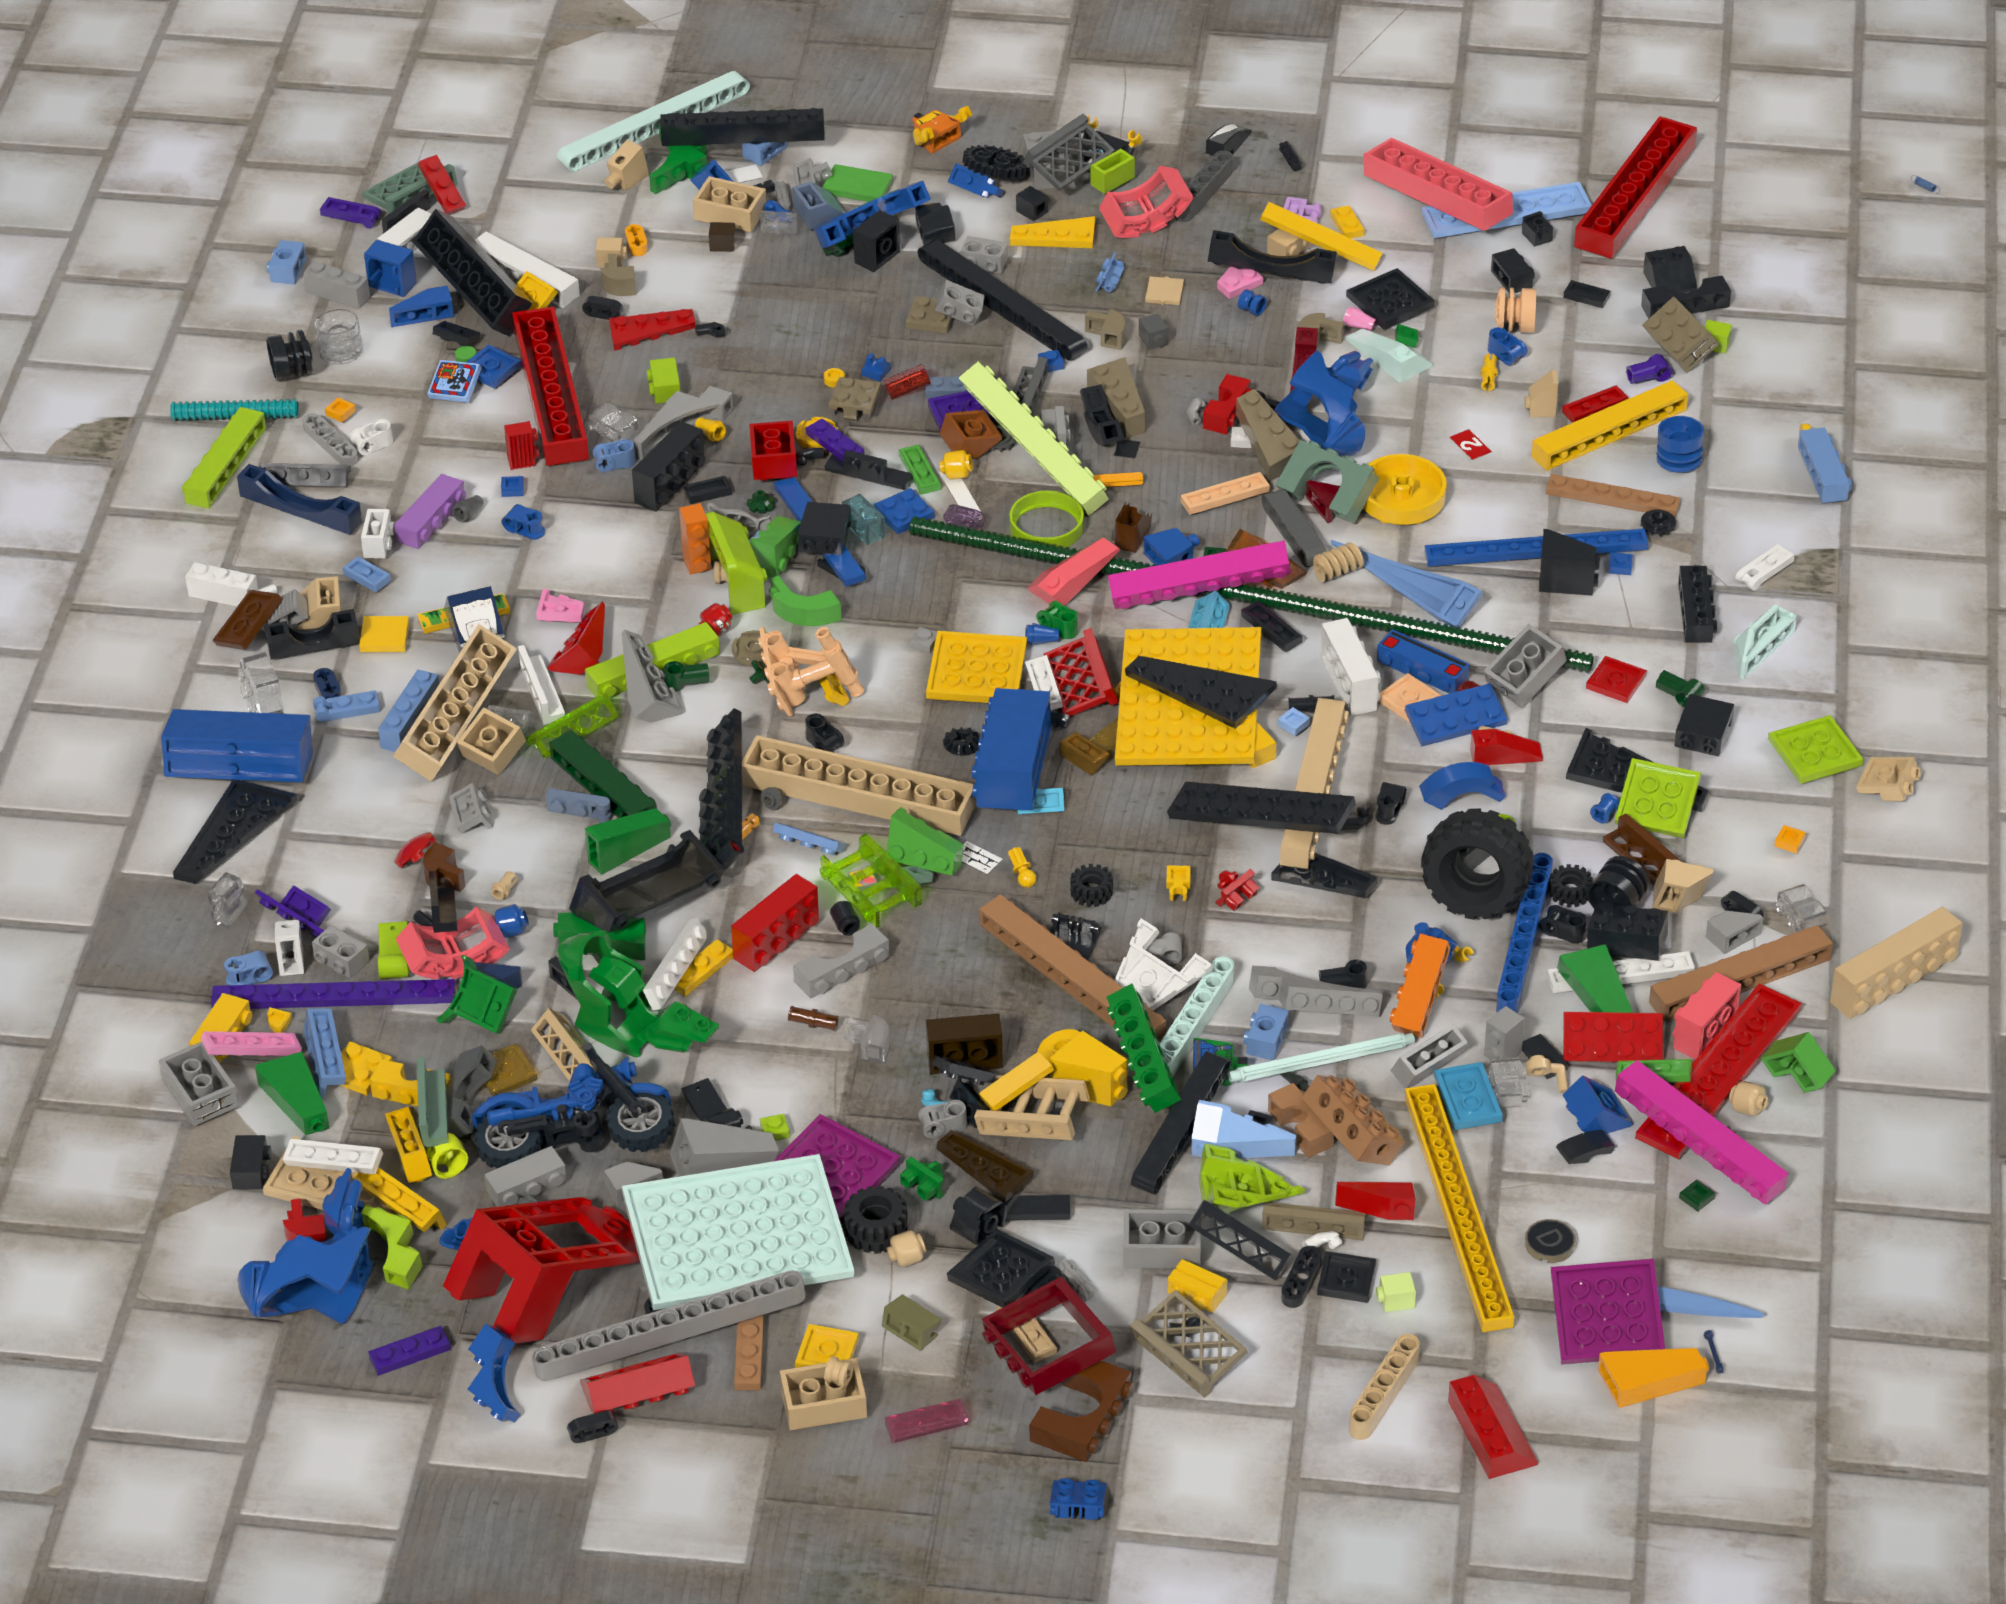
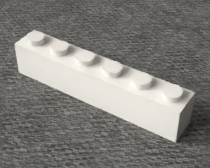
(517, 262)

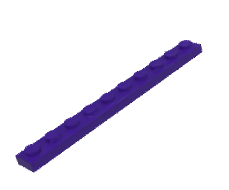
(341, 993)

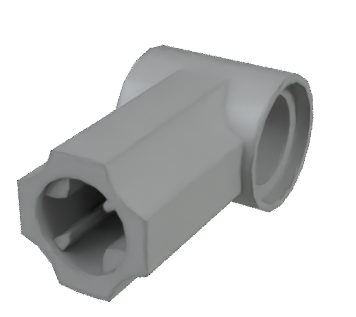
(1167, 948)

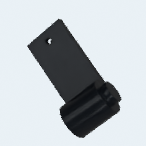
(709, 1106)

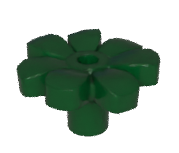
(760, 502)
(759, 672)

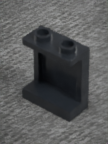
(824, 528)
(1703, 725)

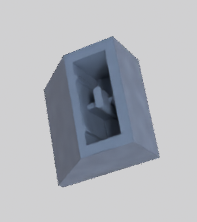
(814, 204)

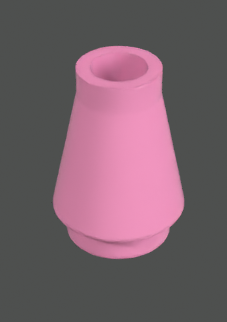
(1358, 319)

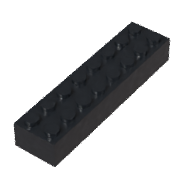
(471, 271)

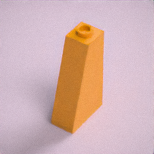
(1651, 1373)

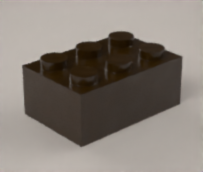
(966, 1039)

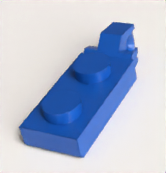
(973, 182)

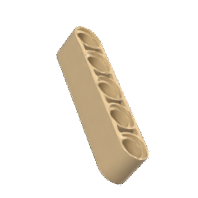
(1384, 1386)

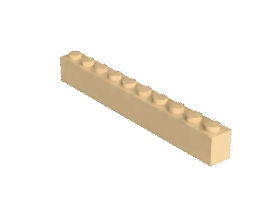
(1315, 775)

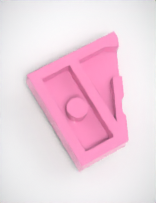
(1236, 280)
(559, 609)

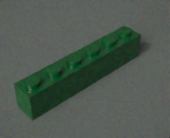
(598, 775)

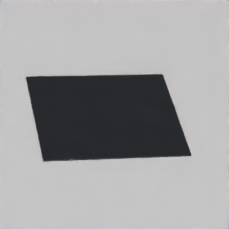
(1127, 448)

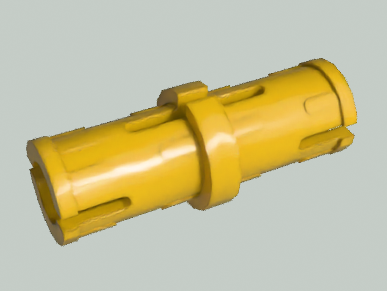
(1489, 372)

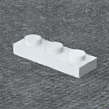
(1043, 679)

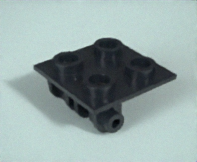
(1076, 934)

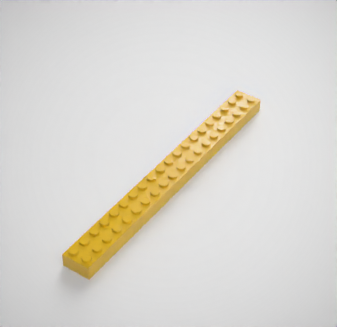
(1459, 1209)

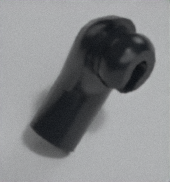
(1358, 820)

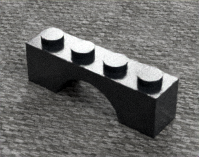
(1711, 295)
(337, 632)

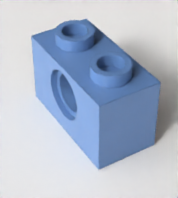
(286, 262)
(1266, 1032)

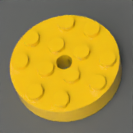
(1407, 490)

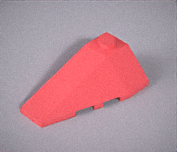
(1072, 574)

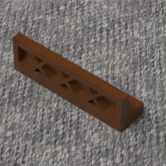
(1639, 841)

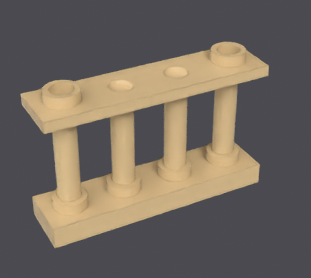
(1039, 1124)

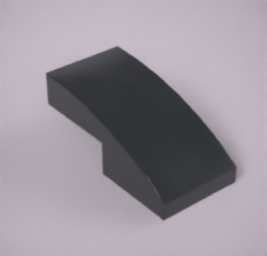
(1582, 1146)

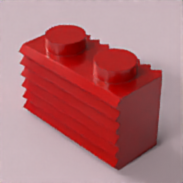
(520, 445)

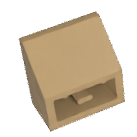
(323, 599)
(1679, 885)

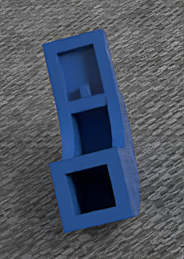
(1459, 779)

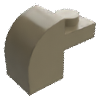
(618, 280)
(1109, 326)
(1327, 329)

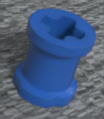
(1602, 811)

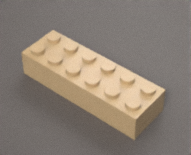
(1896, 962)

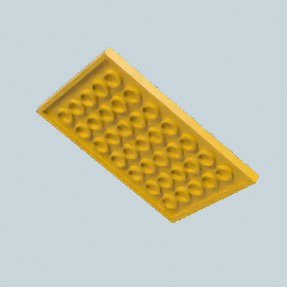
(1167, 732)

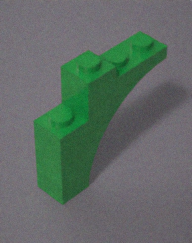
(680, 163)

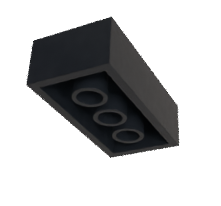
(668, 466)

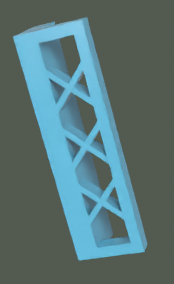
(1212, 614)

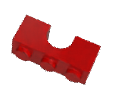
(1221, 414)

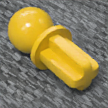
(1026, 877)

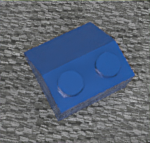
(1596, 1107)

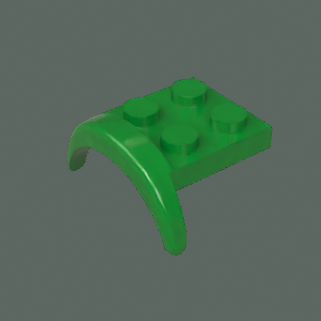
(480, 999)

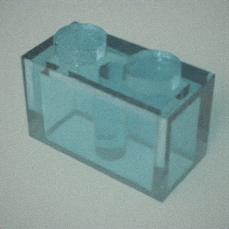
(866, 519)

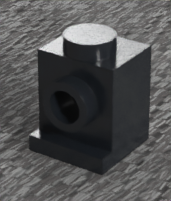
(1537, 229)

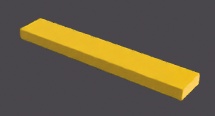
(1321, 236)

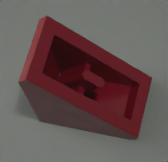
(1321, 496)

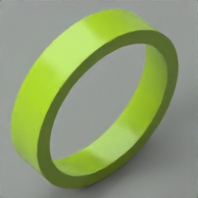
(1048, 499)

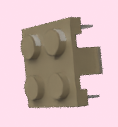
(854, 396)

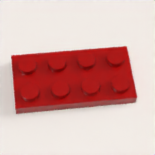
(1612, 1036)

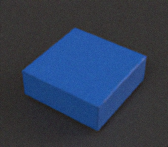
(512, 486)

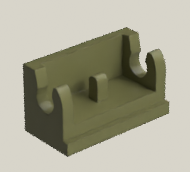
(910, 1322)

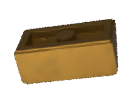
(1082, 753)

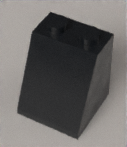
(1567, 565)

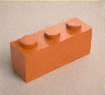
(695, 538)

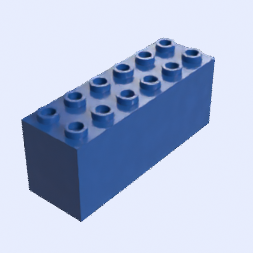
(237, 745)
(1012, 749)

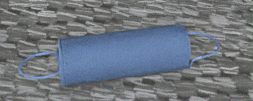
(1925, 184)

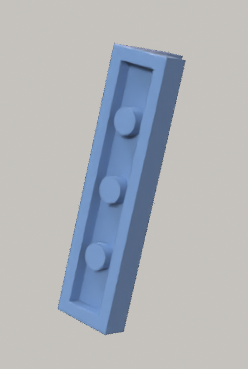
(323, 1049)

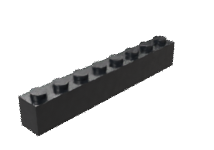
(742, 127)

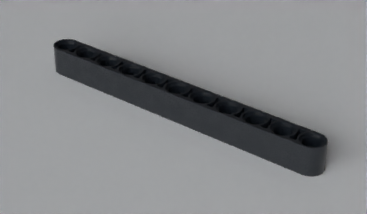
(1003, 300)

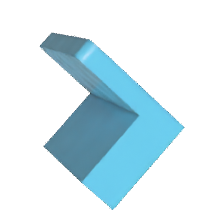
(1047, 801)

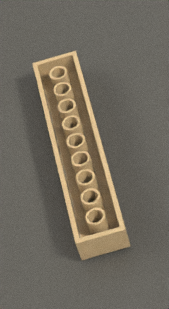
(857, 784)

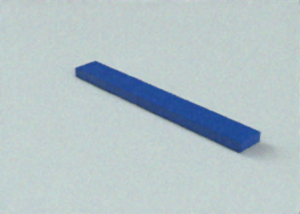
(796, 500)

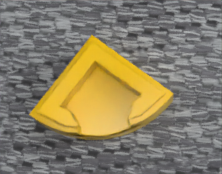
(278, 1019)

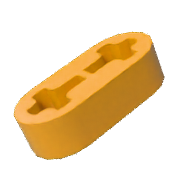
(639, 239)

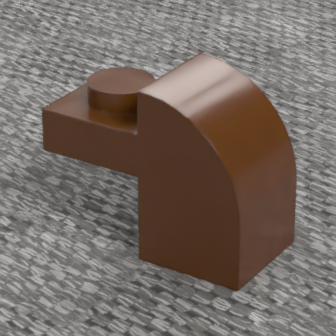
(443, 861)

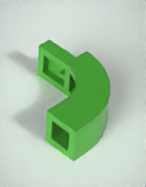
(804, 610)

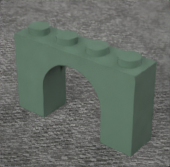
(1311, 460)

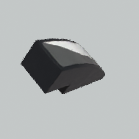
(1227, 138)

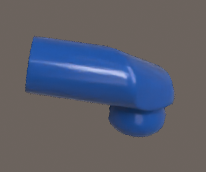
(772, 205)

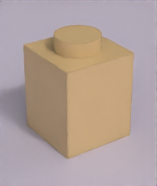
(610, 246)

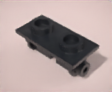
(965, 1093)

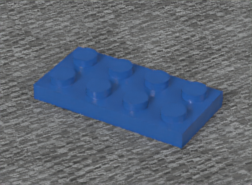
(1455, 714)

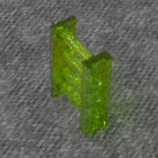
(881, 864)

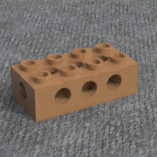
(1353, 1120)

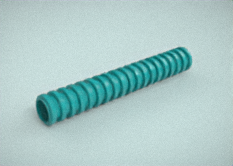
(227, 409)

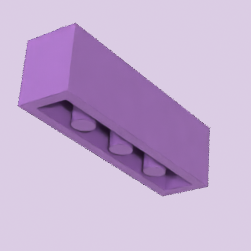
(429, 511)

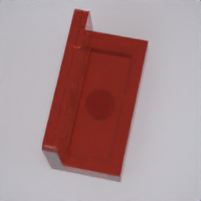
(907, 381)

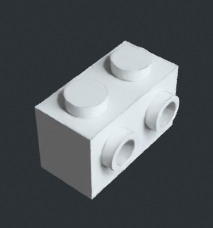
(377, 533)

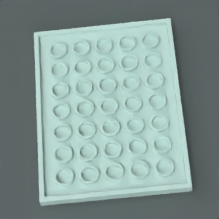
(735, 1229)

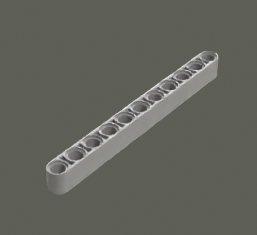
(668, 1325)

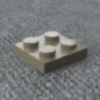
(925, 318)

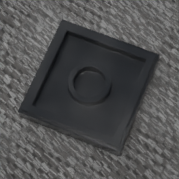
(1346, 1277)

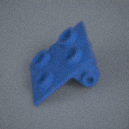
(1079, 1494)

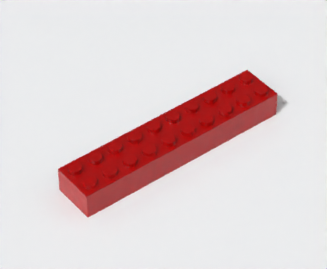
(1635, 187)
(550, 386)

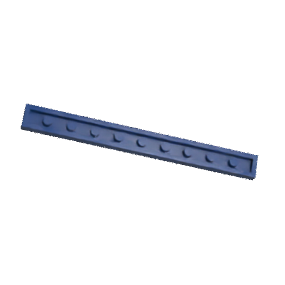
(1529, 547)

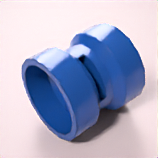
(1252, 302)

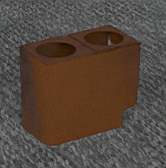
(1129, 537)

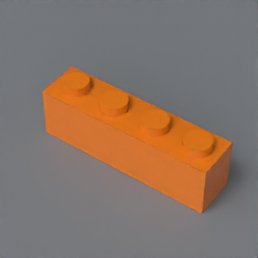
(1420, 985)

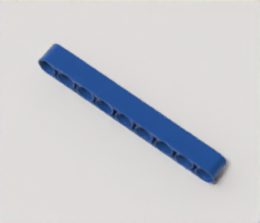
(1524, 935)

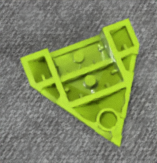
(1239, 1184)

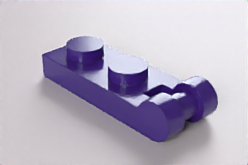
(350, 211)

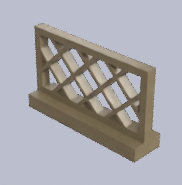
(1170, 1354)

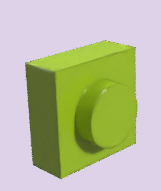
(776, 1125)

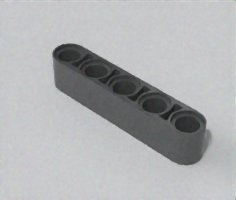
(1207, 183)
(1293, 526)

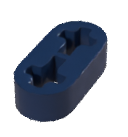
(331, 683)

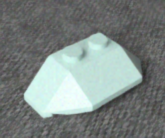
(1762, 638)

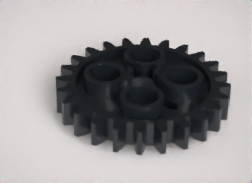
(994, 162)

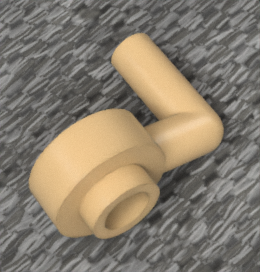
(1540, 1066)

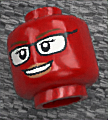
(717, 617)

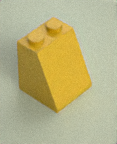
(1096, 1064)

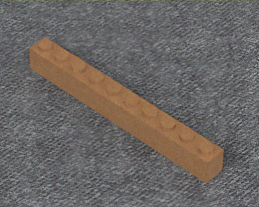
(1055, 959)

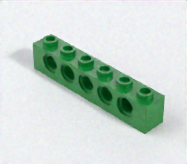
(1143, 1048)

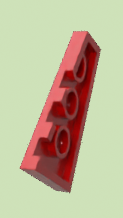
(643, 326)

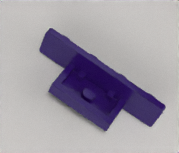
(299, 907)

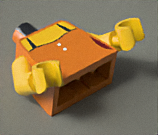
(938, 129)

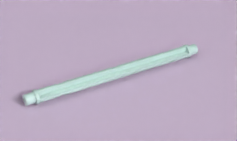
(1321, 1057)

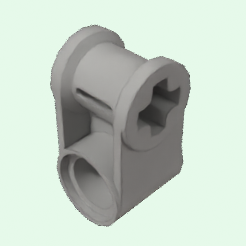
(943, 1118)

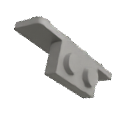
(1057, 423)

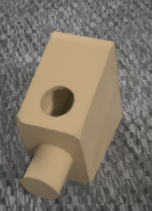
(627, 166)

